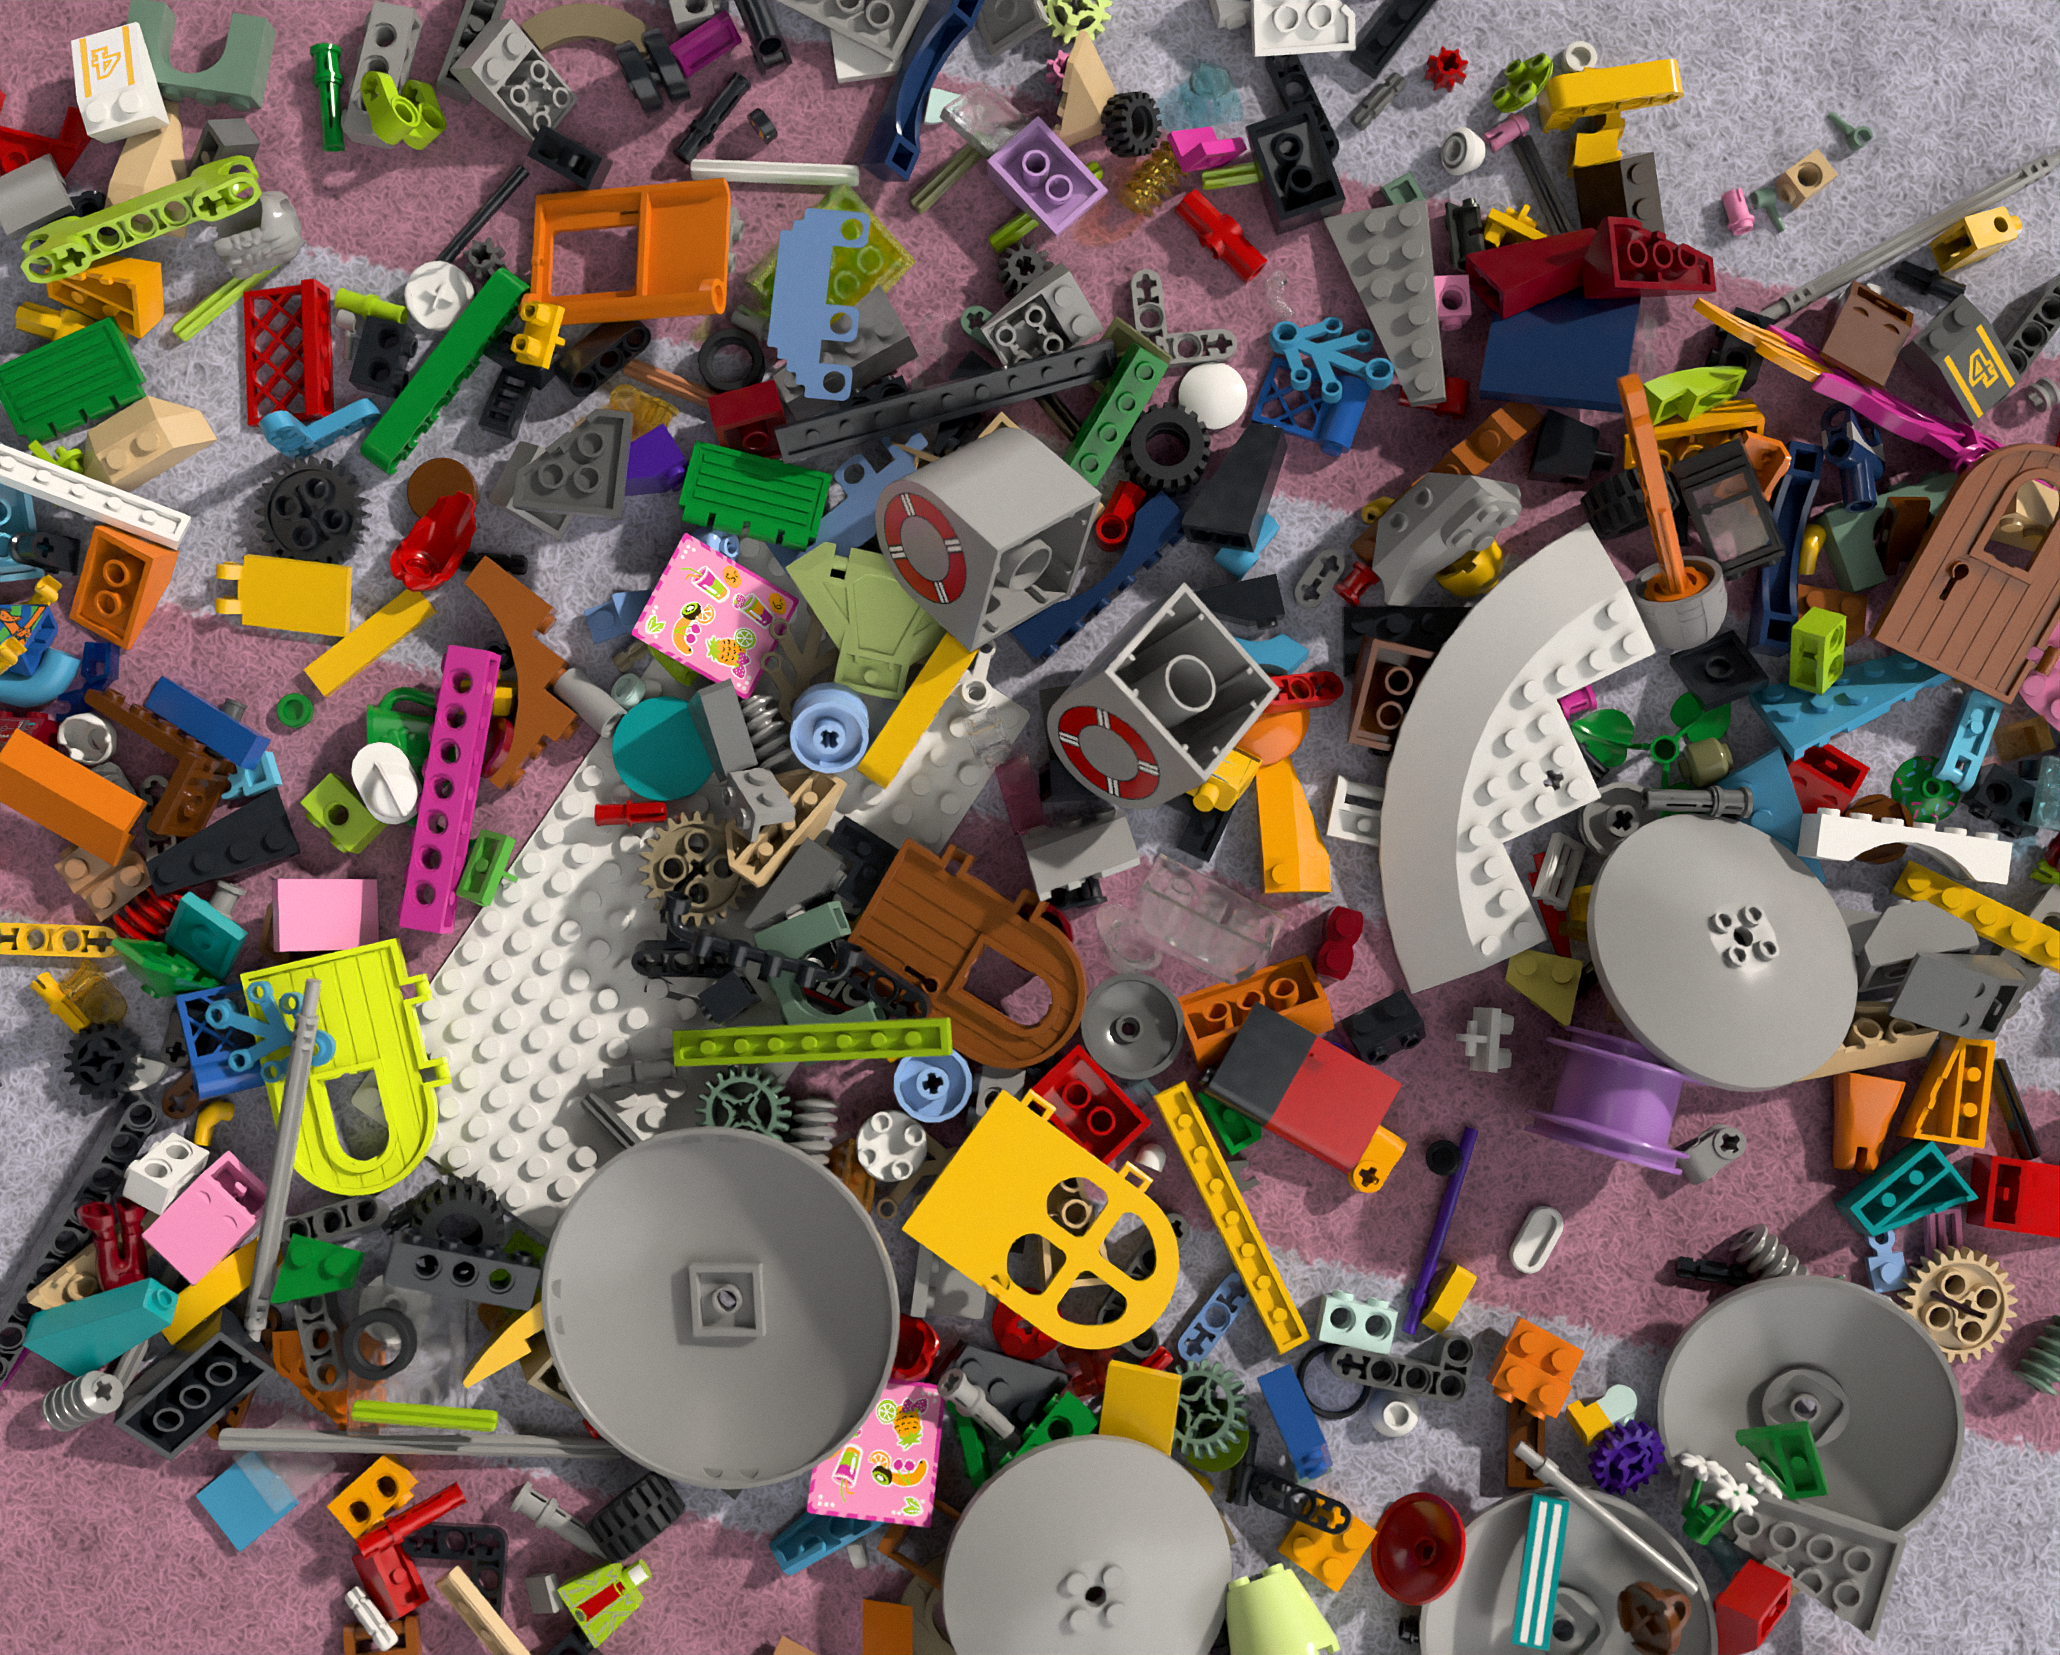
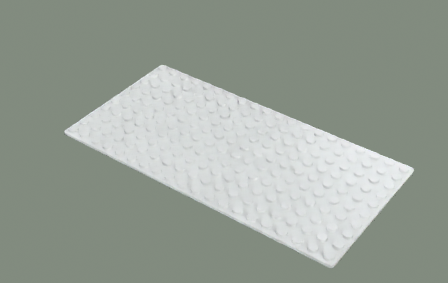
(546, 972)

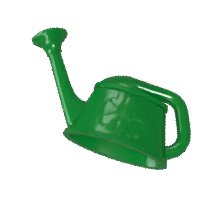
(408, 734)

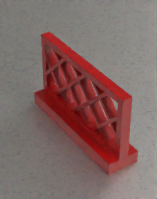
(315, 346)

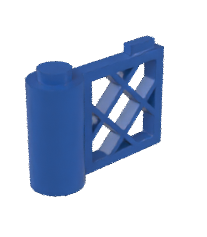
(1334, 423)
(212, 1072)

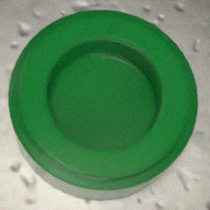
(295, 710)

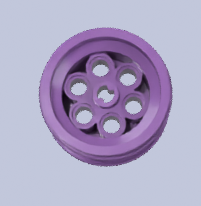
(1614, 1100)

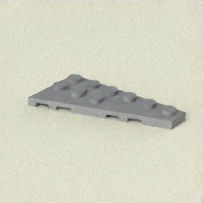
(1394, 275)
(1826, 1553)

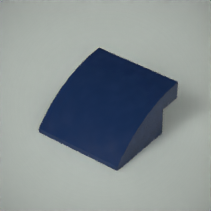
(1562, 353)

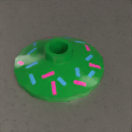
(1910, 790)

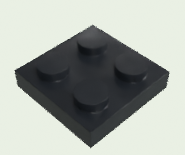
(1719, 671)

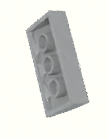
(876, 24)

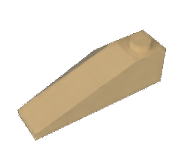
(149, 164)

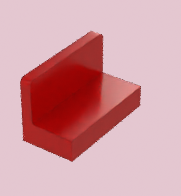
(391, 1581)

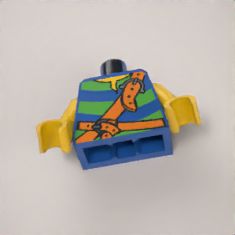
(28, 629)

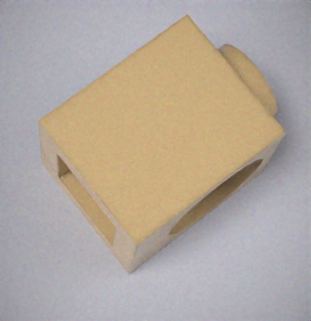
(1814, 170)

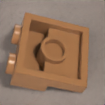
(102, 885)

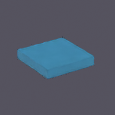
(239, 1507)

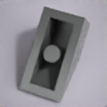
(222, 140)

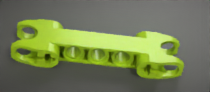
(76, 241)

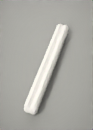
(775, 172)

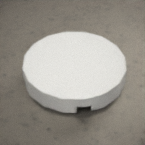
(438, 295)

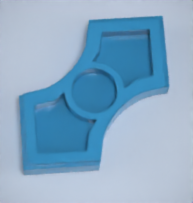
(1276, 655)

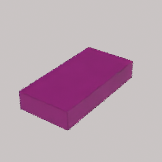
(705, 44)

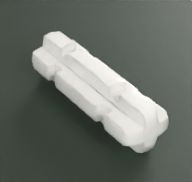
(371, 1618)

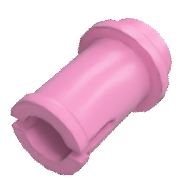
(1507, 131)
(1737, 212)

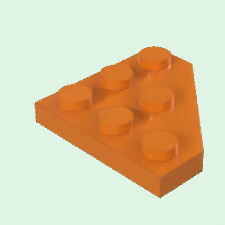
(291, 1364)

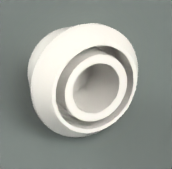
(1462, 151)

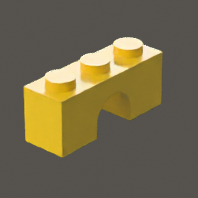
(1598, 146)

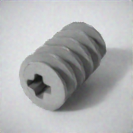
(765, 731)
(814, 1127)
(1766, 1254)
(82, 1400)

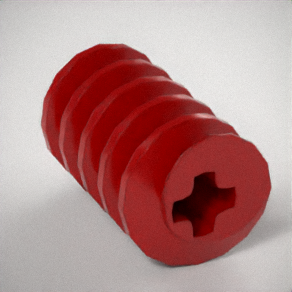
(149, 916)

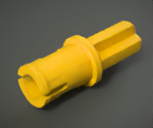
(59, 1003)

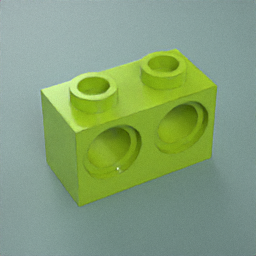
(1817, 650)

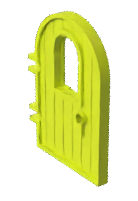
(372, 1030)

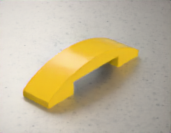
(215, 1290)

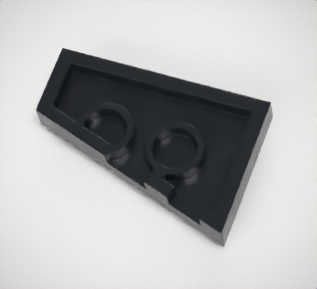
(1010, 1384)

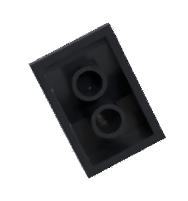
(1294, 170)

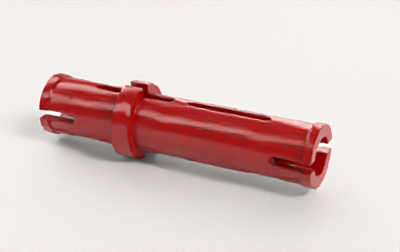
(409, 1521)

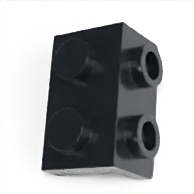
(1384, 1028)

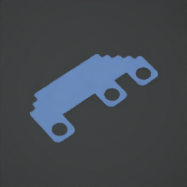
(799, 304)
(854, 518)

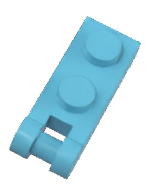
(1968, 740)

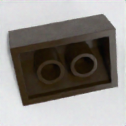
(1619, 189)

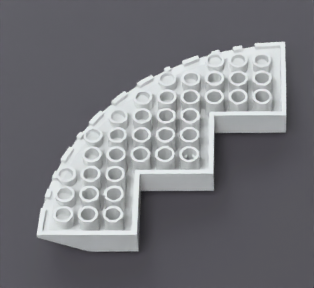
(1479, 752)

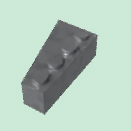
(877, 350)

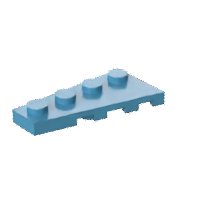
(1774, 802)

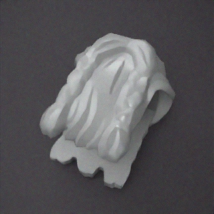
(259, 235)

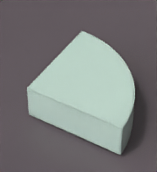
(936, 101)

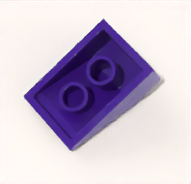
(655, 464)

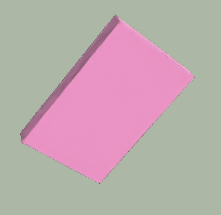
(324, 914)

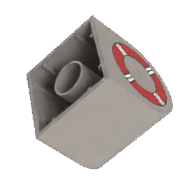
(987, 533)
(1159, 705)

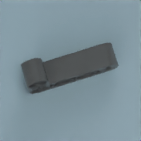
(1138, 1271)
(1397, 1366)

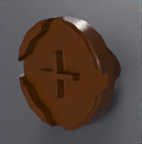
(1652, 1618)

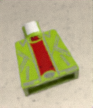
(604, 1597)

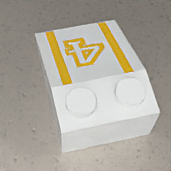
(116, 84)

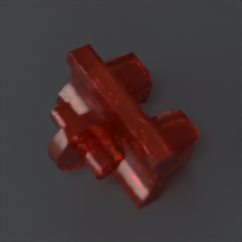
(1092, 1365)

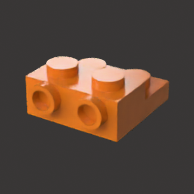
(1534, 1368)

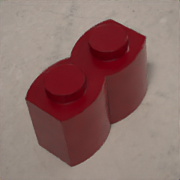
(1339, 933)

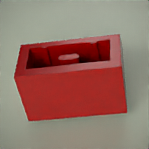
(1750, 1607)

